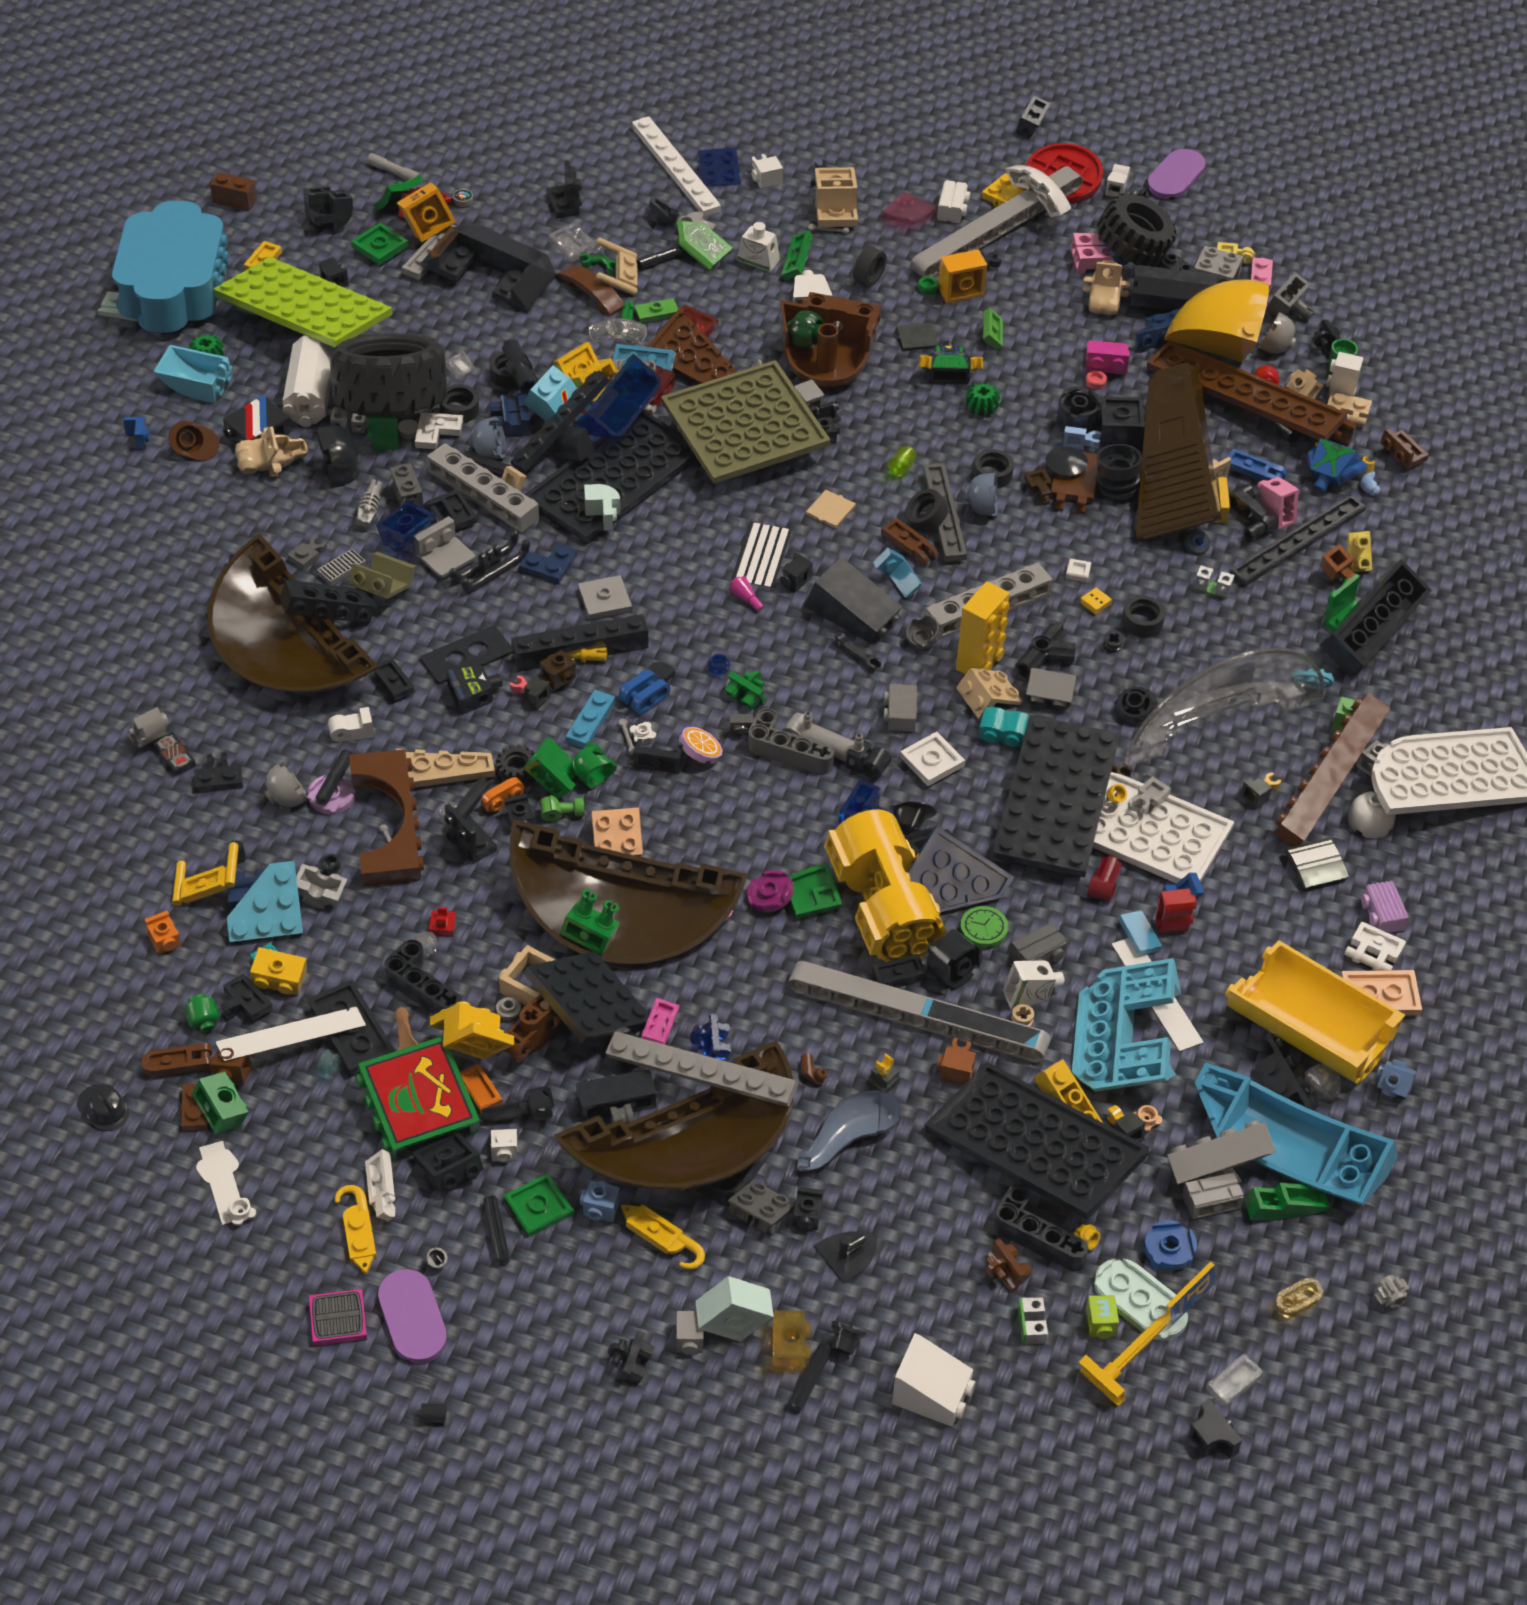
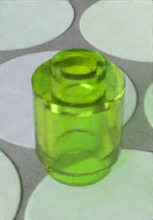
(902, 460)

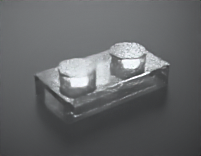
(1234, 1380)

